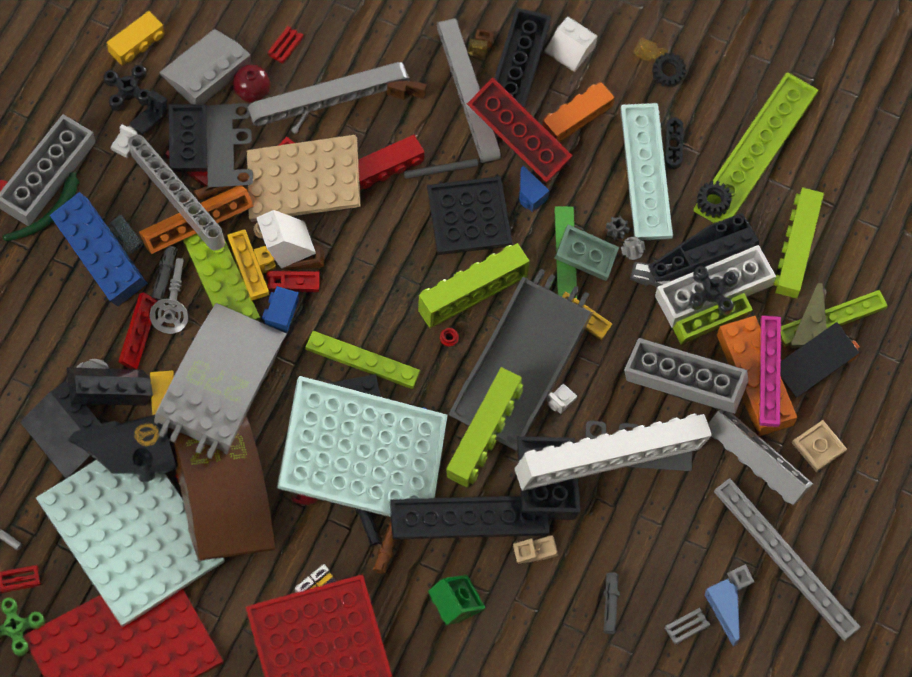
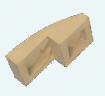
(535, 550)

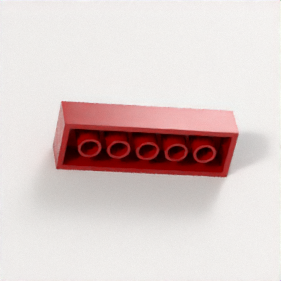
(519, 130)

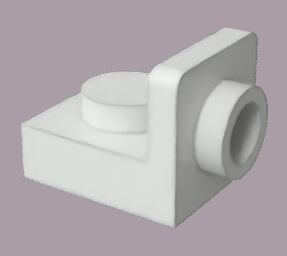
(120, 144)
(561, 399)

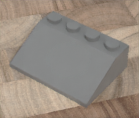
(206, 67)

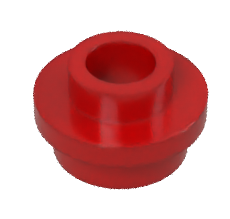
(449, 332)

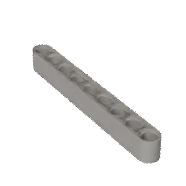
(467, 88)
(326, 94)
(176, 192)

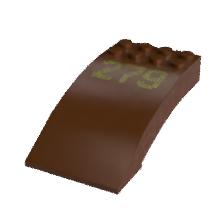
(224, 496)

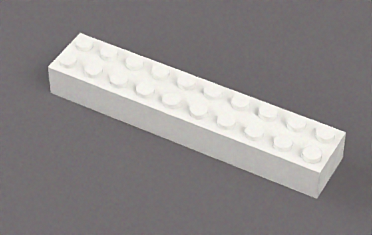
(612, 451)

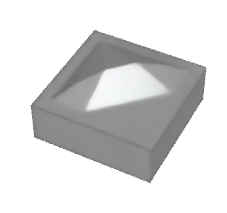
(740, 577)

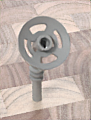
(170, 310)

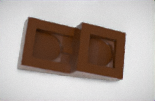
(400, 88)

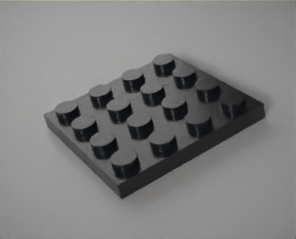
(469, 215)

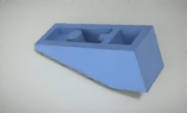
(724, 603)

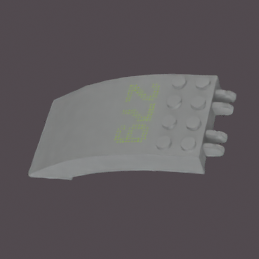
(219, 379)

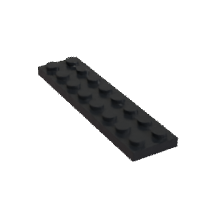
(463, 518)

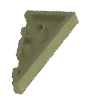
(813, 319)

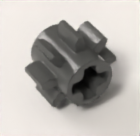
(613, 231)

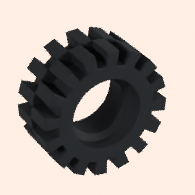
(668, 59)
(718, 190)

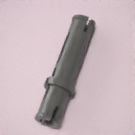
(166, 267)
(611, 595)

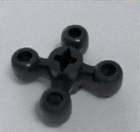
(127, 87)
(713, 290)

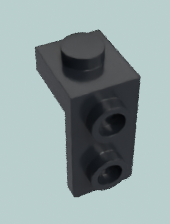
(152, 115)

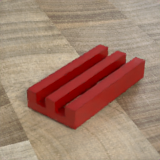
(293, 33)
(3, 589)

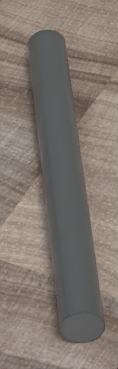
(440, 168)

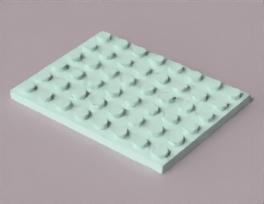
(360, 447)
(126, 537)

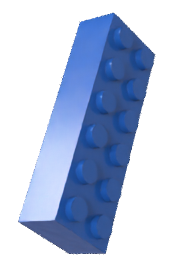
(98, 249)

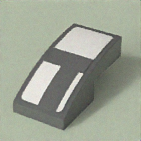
(642, 275)

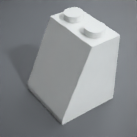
(285, 237)

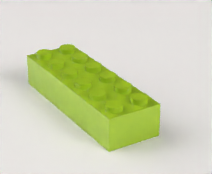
(473, 285)
(484, 428)

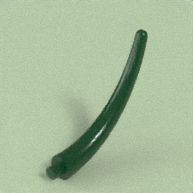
(69, 191)

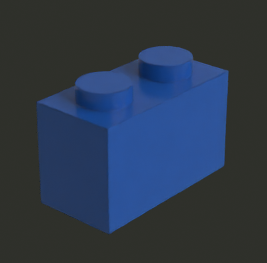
(281, 308)

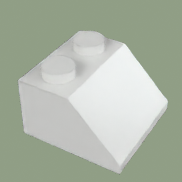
(571, 44)

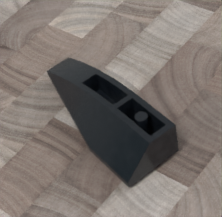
(706, 248)

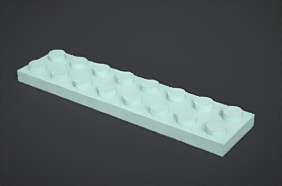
(646, 171)

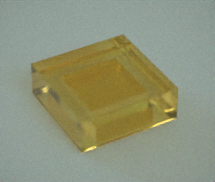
(477, 47)

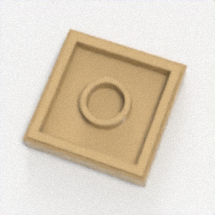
(819, 446)

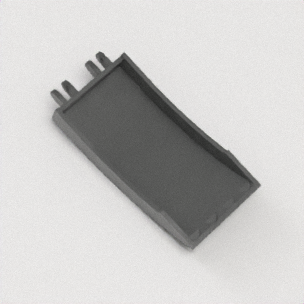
(532, 342)

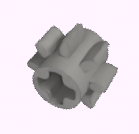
(633, 248)

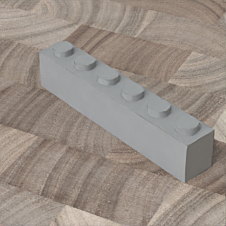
(759, 456)

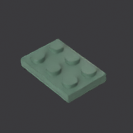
(586, 252)

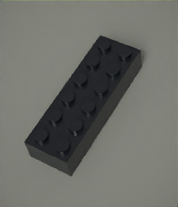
(522, 53)

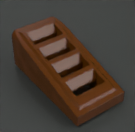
(311, 263)

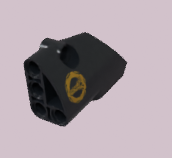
(128, 447)

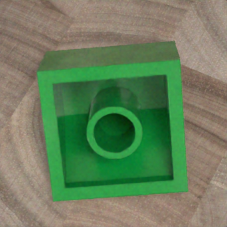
(456, 599)

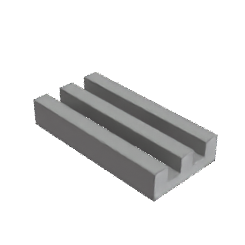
(701, 618)

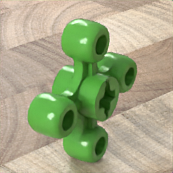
(22, 625)

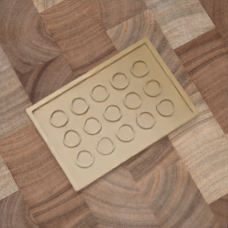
(304, 177)

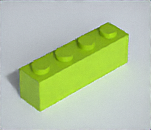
(710, 320)

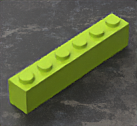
(799, 242)

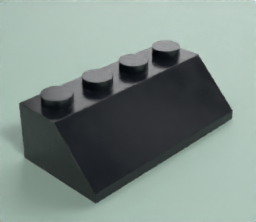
(109, 386)

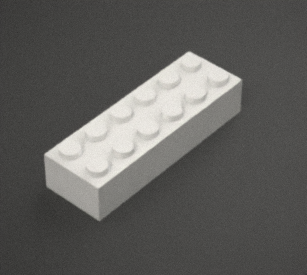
(753, 276)

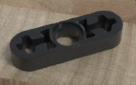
(668, 148)

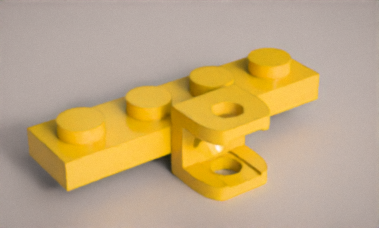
(251, 263)

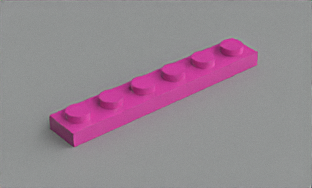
(770, 371)

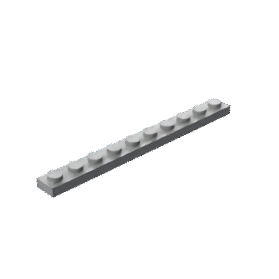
(787, 559)

